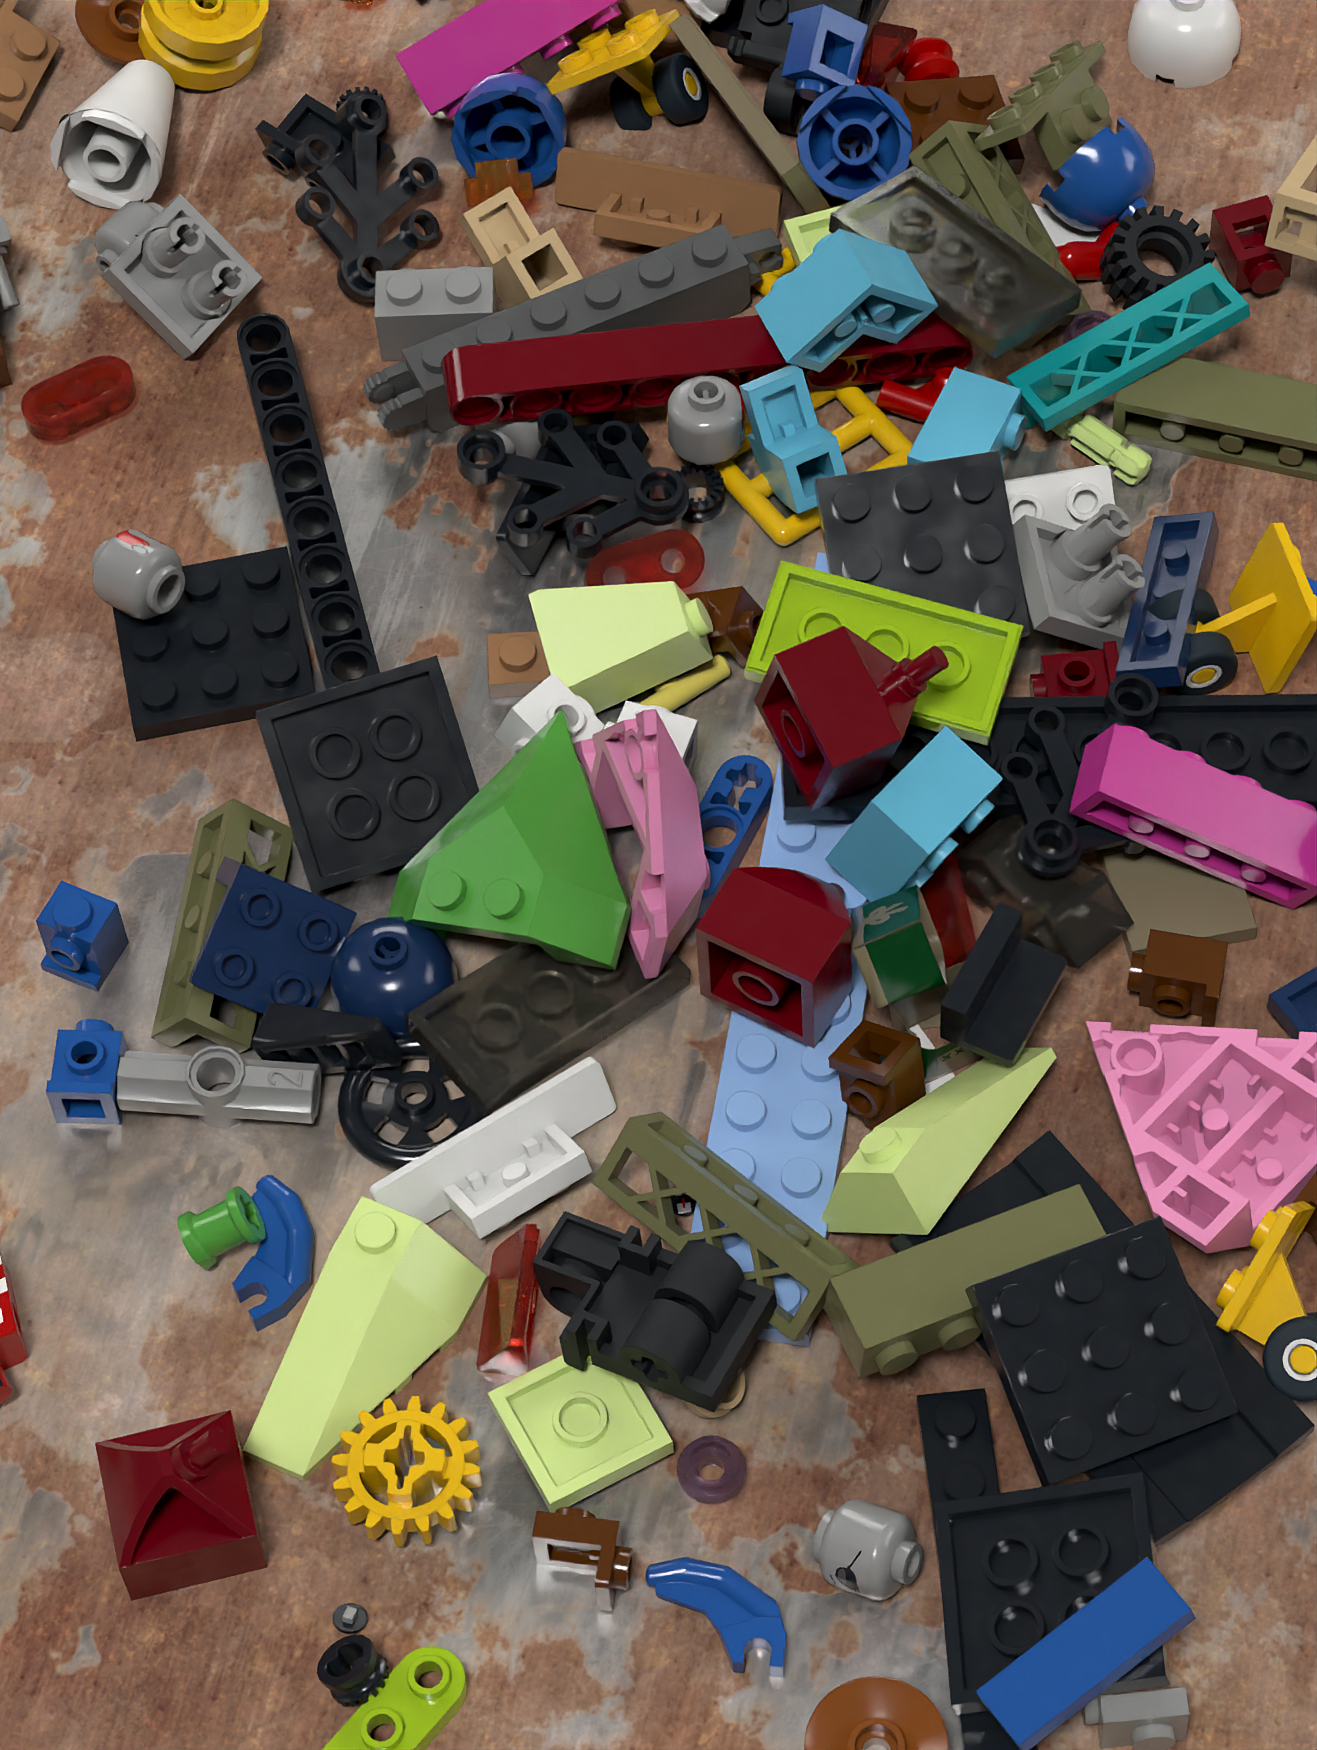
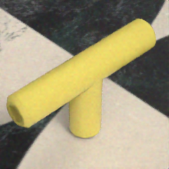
(679, 691)

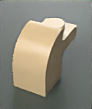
(521, 258)

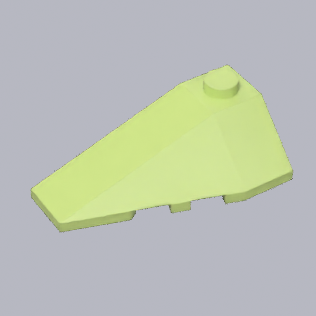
(928, 1151)
(372, 1319)

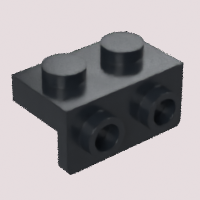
(306, 119)

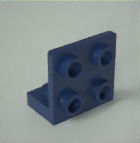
(269, 941)

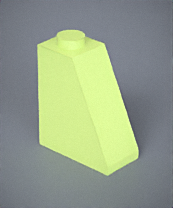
(620, 637)

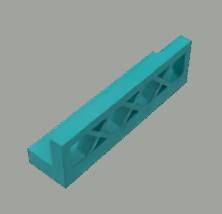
(1127, 347)

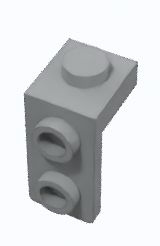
(1139, 1718)

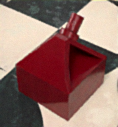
(841, 710)
(777, 950)
(180, 1505)

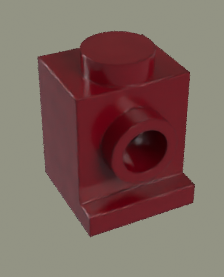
(1243, 253)
(1076, 673)

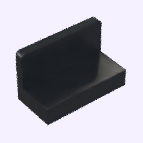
(1000, 990)

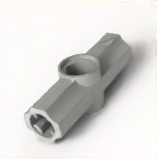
(255, 1090)

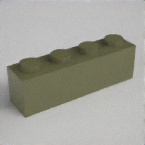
(1223, 416)
(918, 1296)

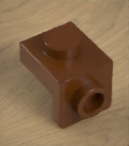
(734, 620)
(584, 1542)

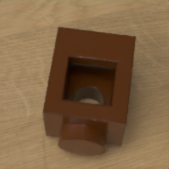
(1180, 975)
(877, 1089)

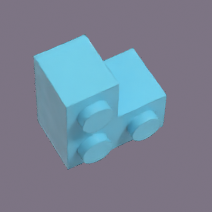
(841, 293)
(911, 821)

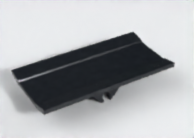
(1190, 1470)

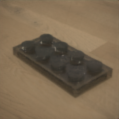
(974, 269)
(531, 1017)

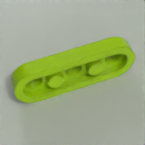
(411, 1709)

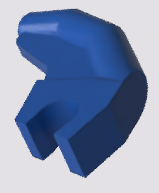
(284, 1257)
(733, 1605)

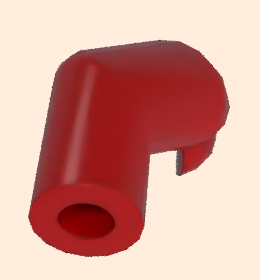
(1083, 257)
(913, 402)

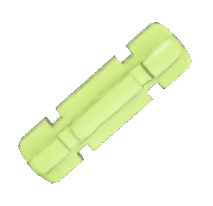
(1106, 447)

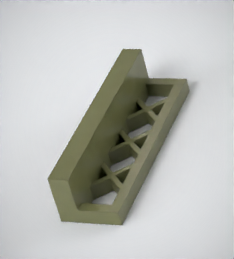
(992, 189)
(182, 1006)
(725, 1196)

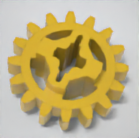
(433, 1485)

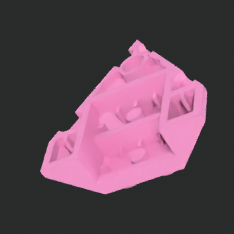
(647, 785)
(1213, 1123)

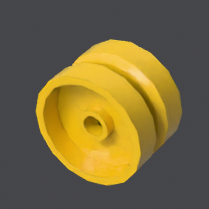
(203, 40)

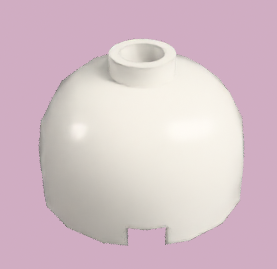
(1184, 40)

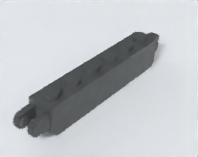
(679, 283)

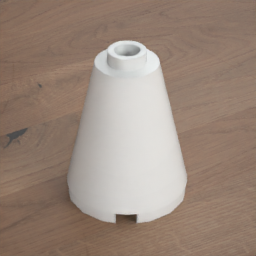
(118, 137)

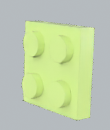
(578, 1428)

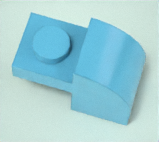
(788, 438)

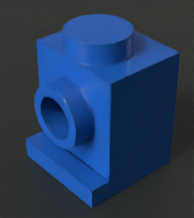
(822, 50)
(81, 936)
(86, 1074)

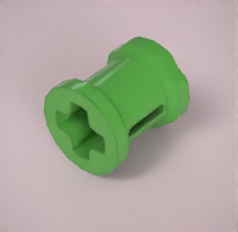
(221, 1227)

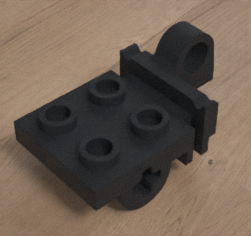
(766, 46)
(652, 1312)

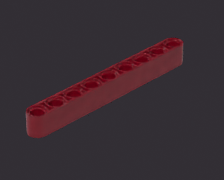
(646, 363)

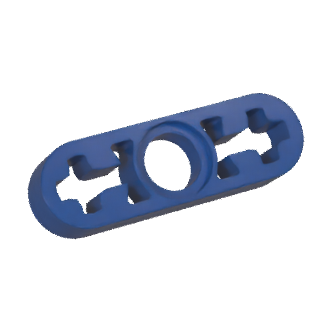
(719, 810)

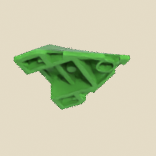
(524, 861)

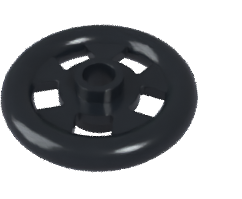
(363, 1119)

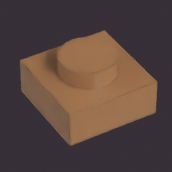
(515, 663)

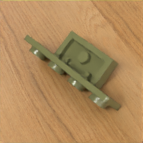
(1057, 104)

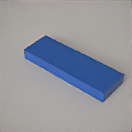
(1085, 1655)

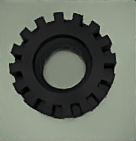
(1155, 234)

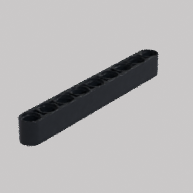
(305, 501)

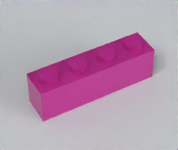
(492, 42)
(1199, 814)

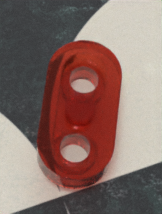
(77, 399)
(641, 560)

